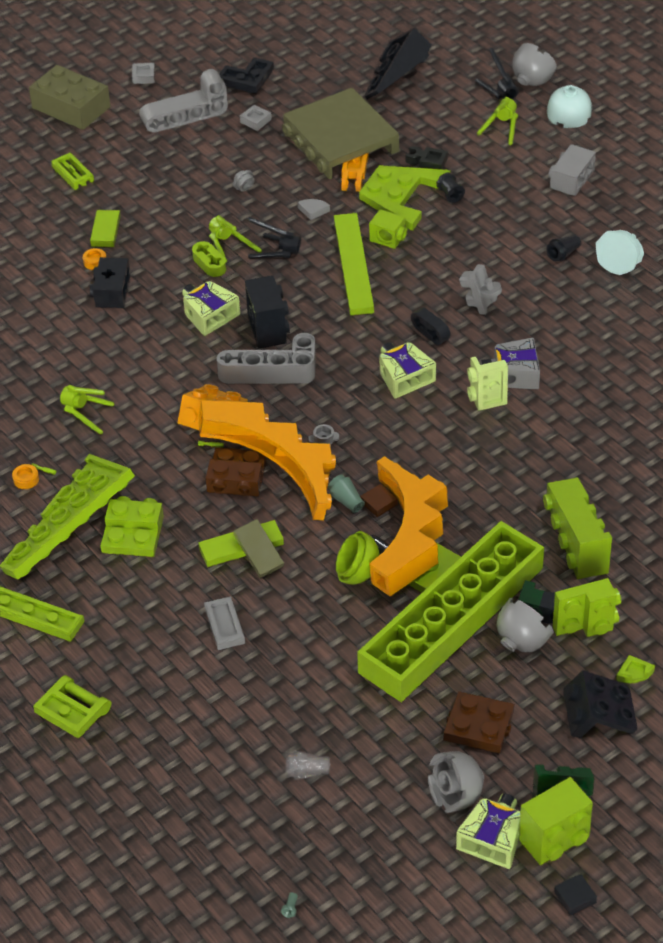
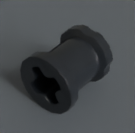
(452, 190)

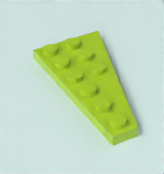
(66, 511)

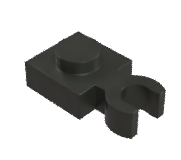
(429, 158)

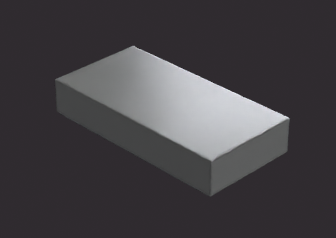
(224, 623)

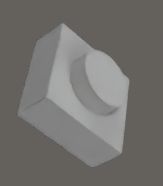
(143, 73)
(255, 117)

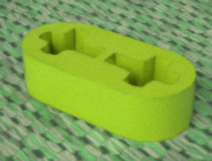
(213, 257)

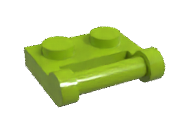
(67, 712)

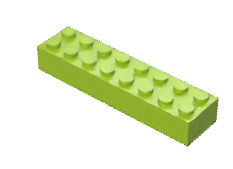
(450, 611)

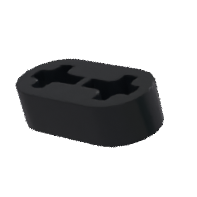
(430, 326)

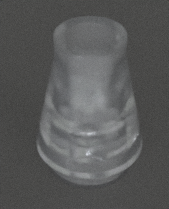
(304, 765)

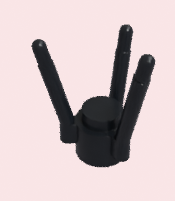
(505, 86)
(287, 241)

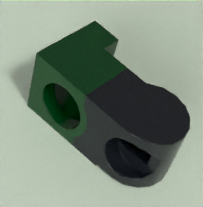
(539, 600)

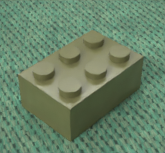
(69, 97)

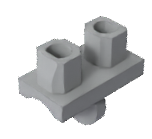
(482, 291)

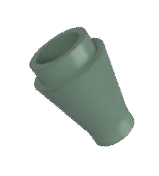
(344, 491)

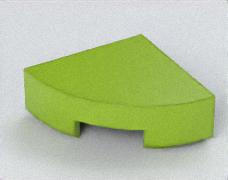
(635, 670)

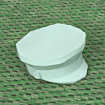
(619, 251)

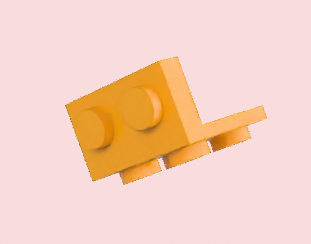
(192, 401)

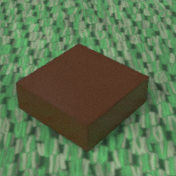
(379, 500)

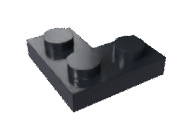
(247, 79)

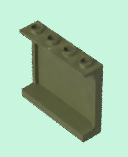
(338, 130)

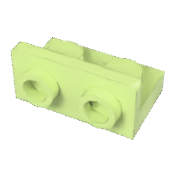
(488, 383)

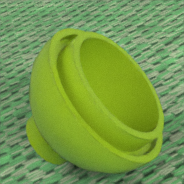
(354, 558)

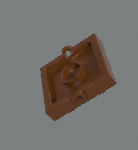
(479, 722)

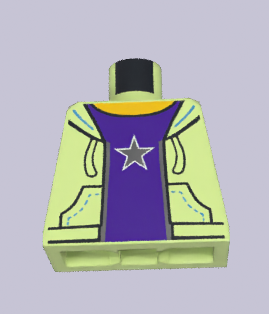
(209, 306)
(405, 368)
(491, 831)

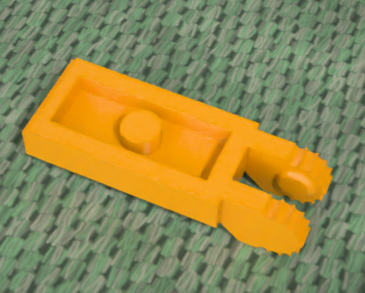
(355, 170)

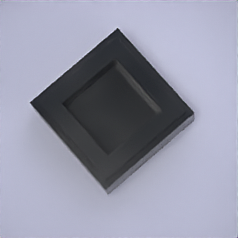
(575, 894)

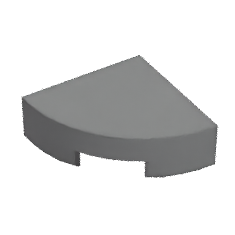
(313, 208)

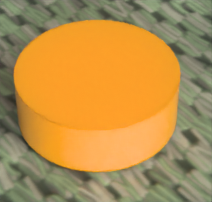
(91, 257)
(25, 476)

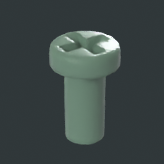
(289, 909)

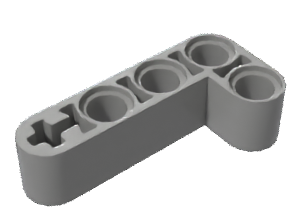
(189, 107)
(270, 366)

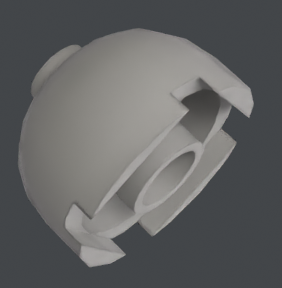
(532, 66)
(521, 627)
(455, 780)

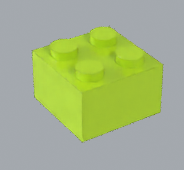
(555, 821)

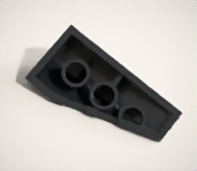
(397, 59)

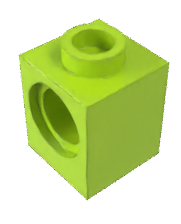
(387, 229)

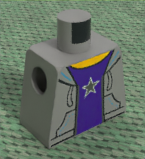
(521, 362)

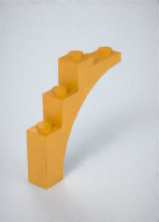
(249, 426)
(414, 546)

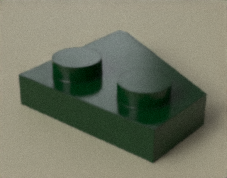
(545, 779)

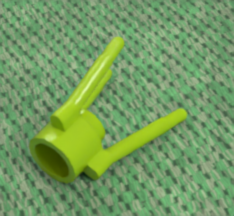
(504, 111)
(222, 230)
(76, 398)

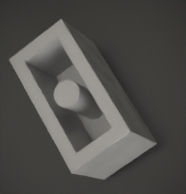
(572, 169)

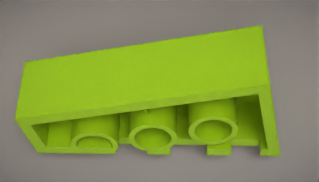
(578, 528)

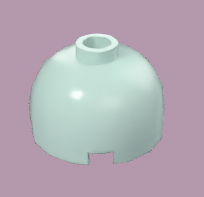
(569, 106)

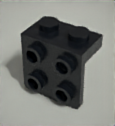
(598, 700)

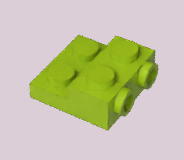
(132, 527)
(586, 608)

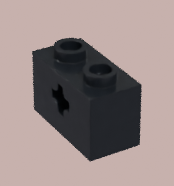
(110, 282)

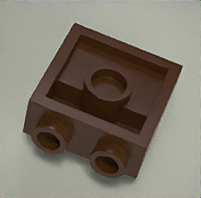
(235, 472)

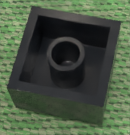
(267, 311)

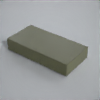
(258, 548)

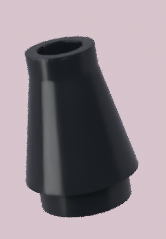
(561, 248)

